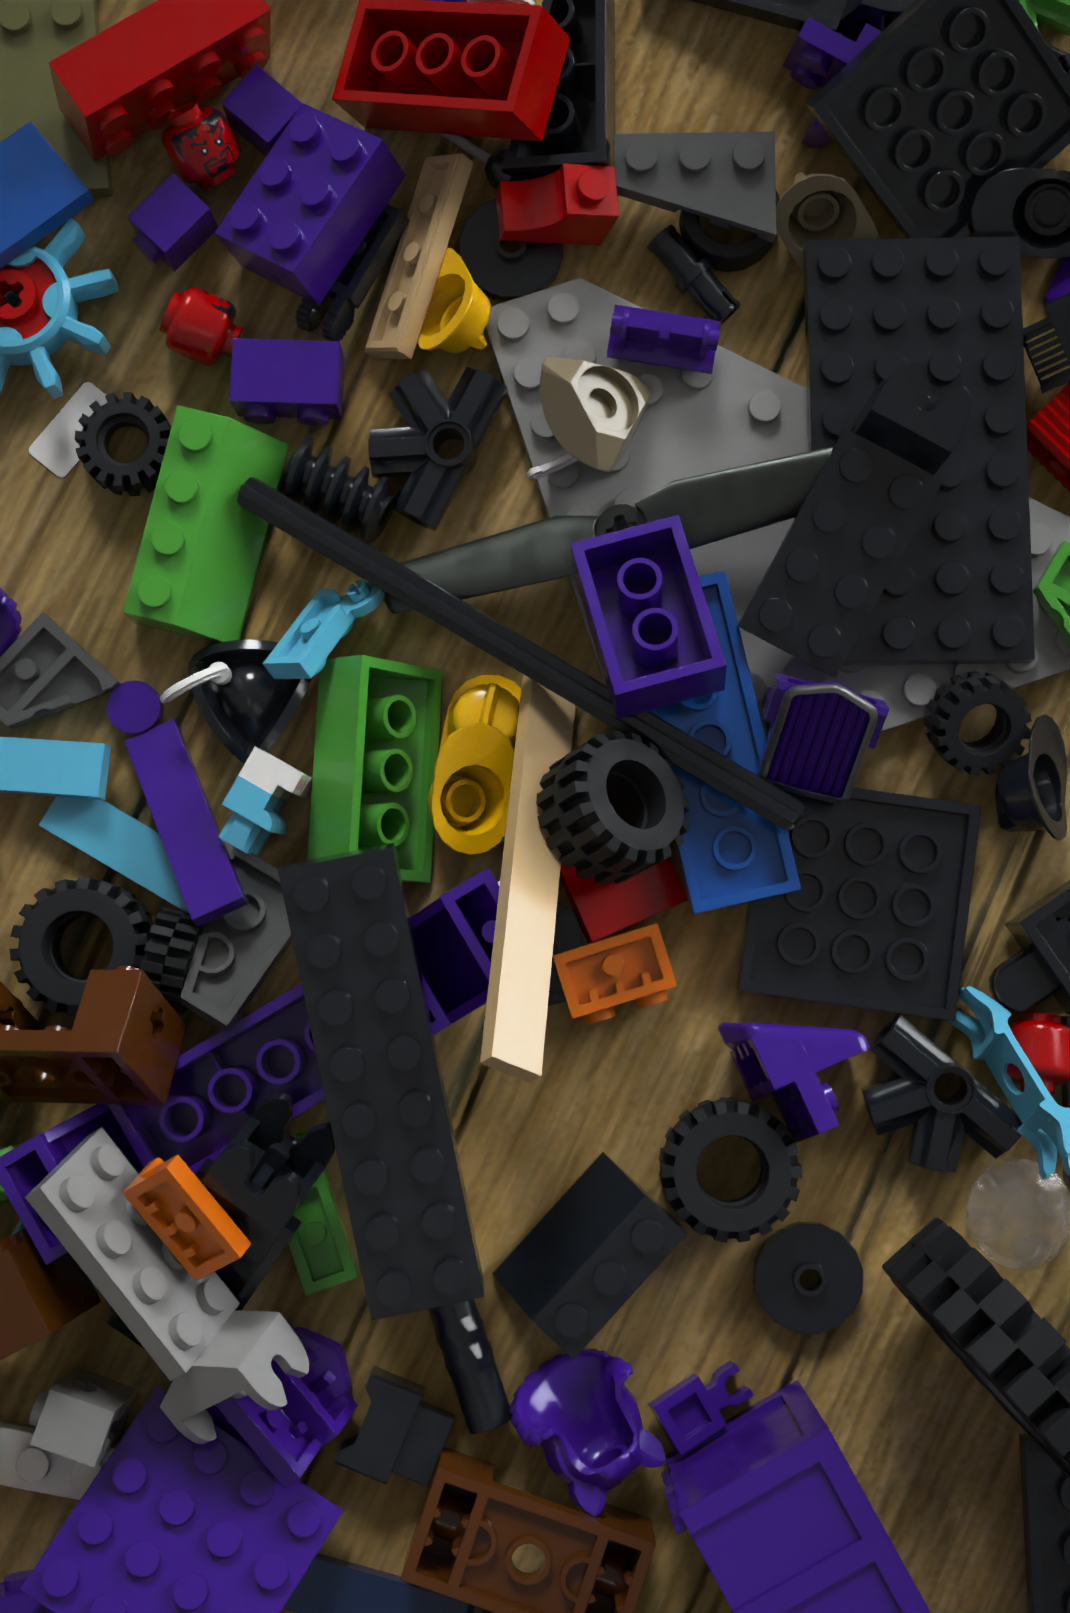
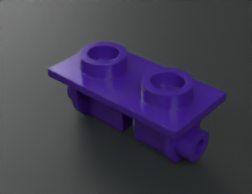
(663, 339)

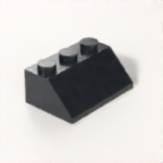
(588, 1254)

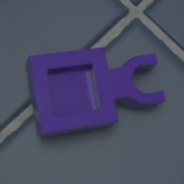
(691, 1410)

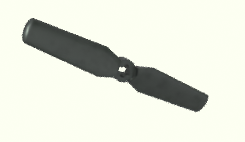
(708, 505)

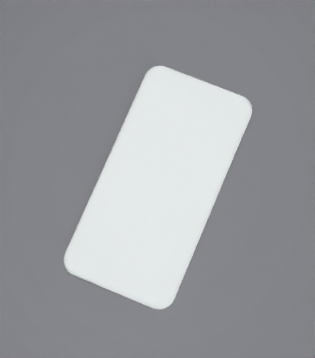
(57, 442)

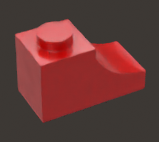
(560, 208)

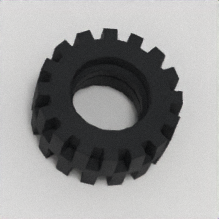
(1001, 740)

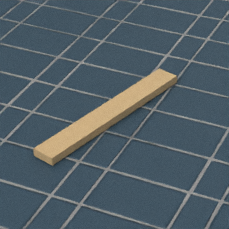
(527, 894)

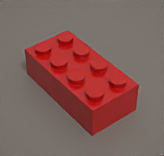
(154, 64)
(452, 68)

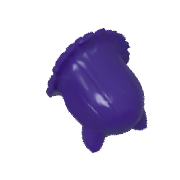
(585, 1424)

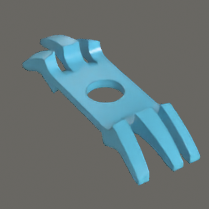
(1042, 1119)

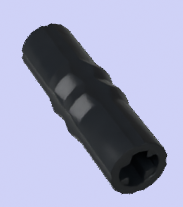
(471, 1365)

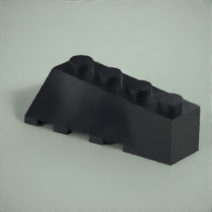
(584, 103)

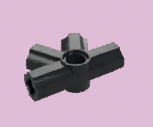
(430, 422)
(937, 1121)

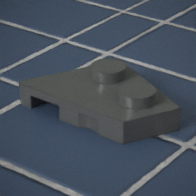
(47, 674)

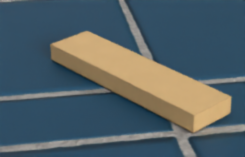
(419, 257)

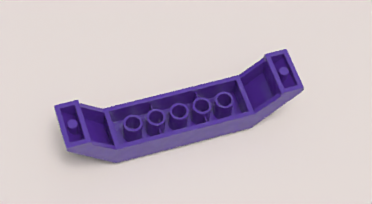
(261, 1056)

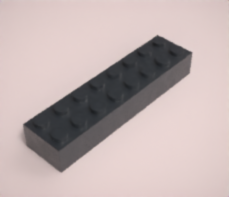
(382, 1080)

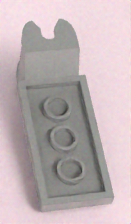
(179, 1321)

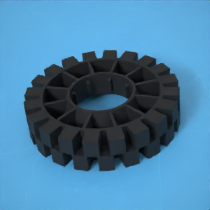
(990, 1331)

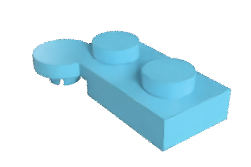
(318, 630)

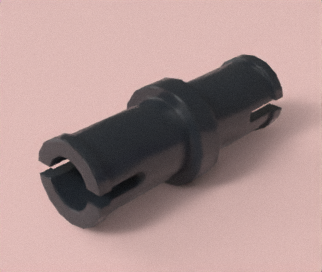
(693, 275)

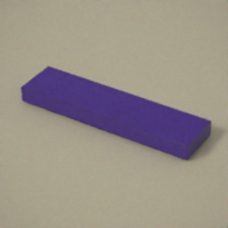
(186, 823)

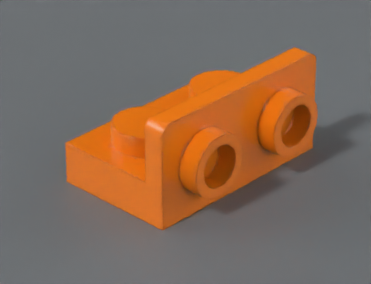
(615, 972)
(186, 1217)

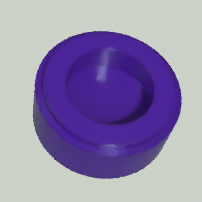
(134, 707)

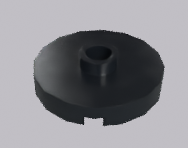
(501, 272)
(787, 1256)

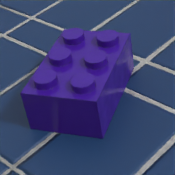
(311, 203)
(648, 616)

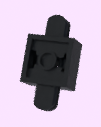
(1043, 962)

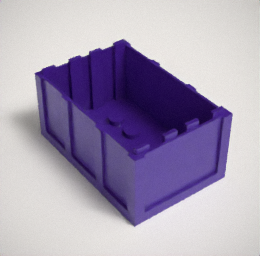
(786, 1516)

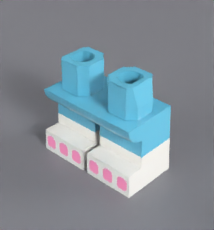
(258, 800)

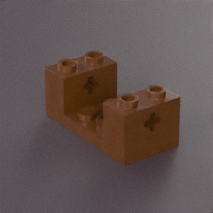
(115, 1053)
(37, 1295)
(476, 1524)

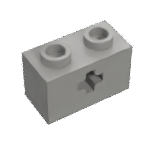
(81, 1416)

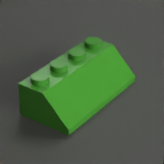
(198, 541)
(375, 760)

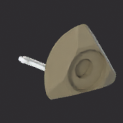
(589, 412)

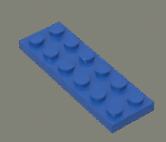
(728, 849)

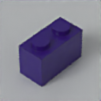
(287, 380)

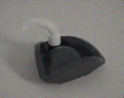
(240, 694)

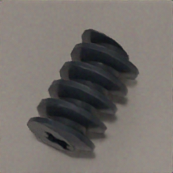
(338, 492)

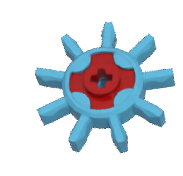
(48, 307)

